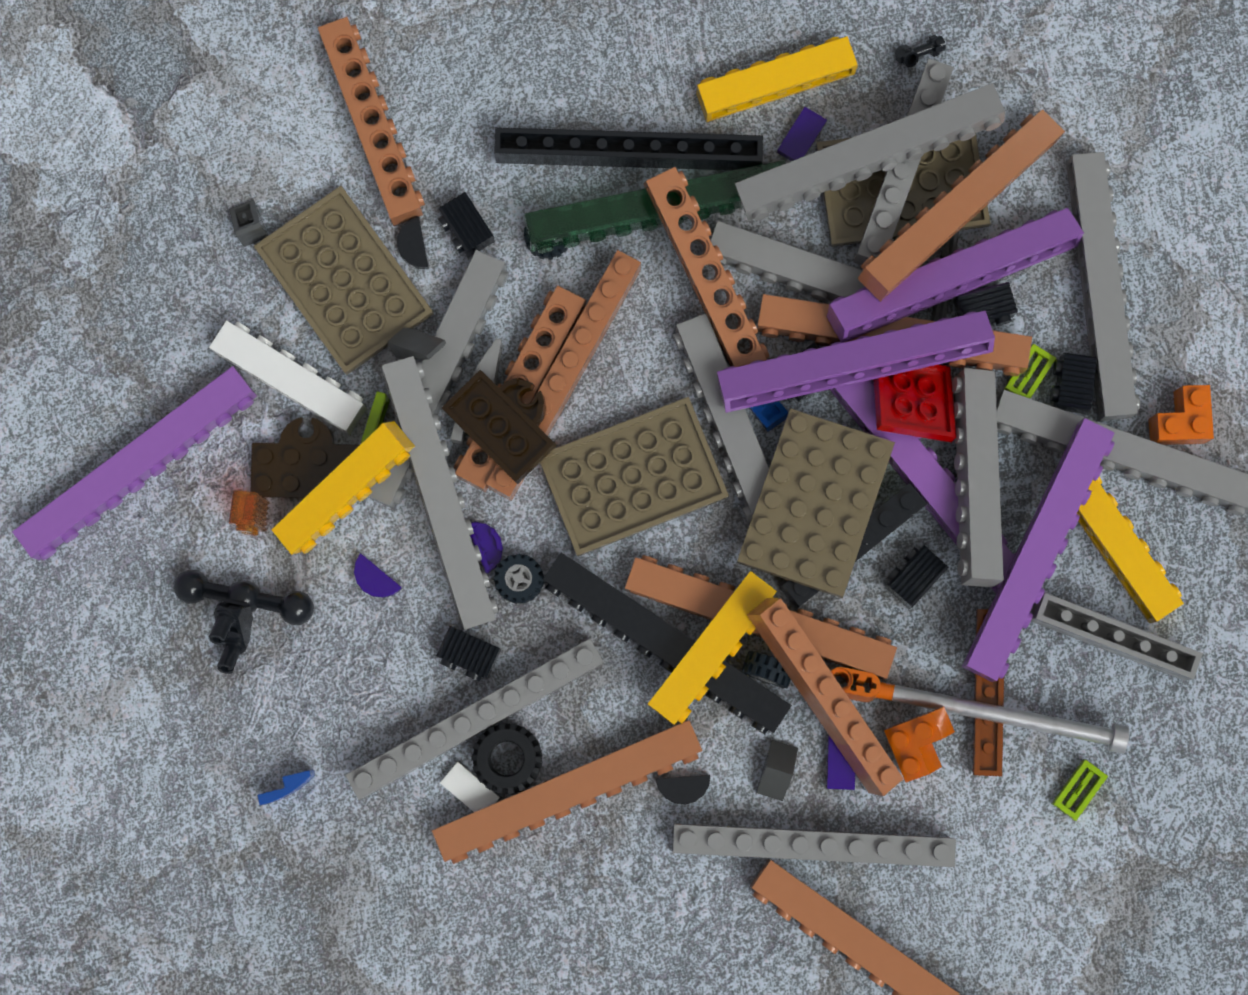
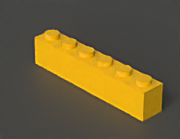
(776, 78)
(344, 487)
(1127, 555)
(710, 650)

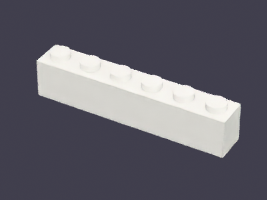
(288, 377)

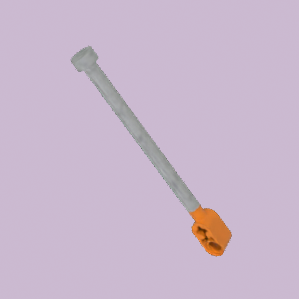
(1114, 737)

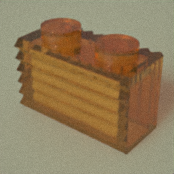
(248, 512)

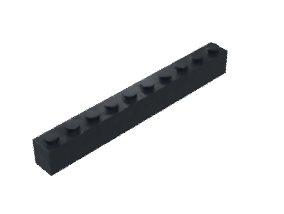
(627, 149)
(662, 640)

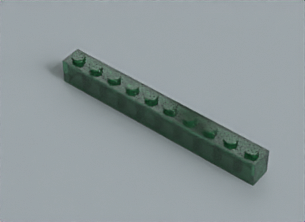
(631, 211)

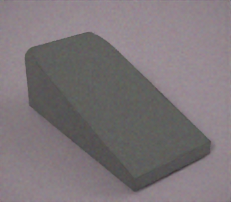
(415, 343)

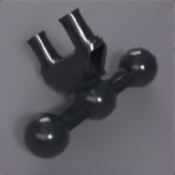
(235, 615)

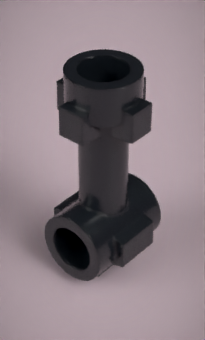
(910, 57)

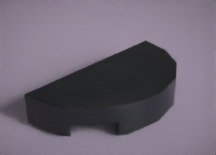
(411, 244)
(683, 789)

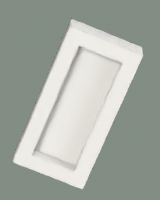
(468, 788)

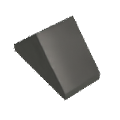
(248, 223)
(777, 770)

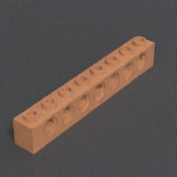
(335, 37)
(675, 181)
(558, 301)

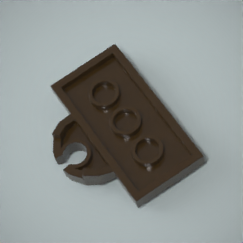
(502, 422)
(296, 462)

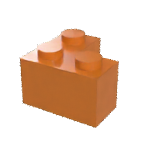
(1191, 421)
(913, 742)

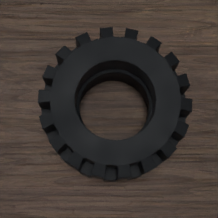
(482, 758)

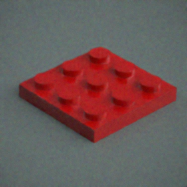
(917, 403)

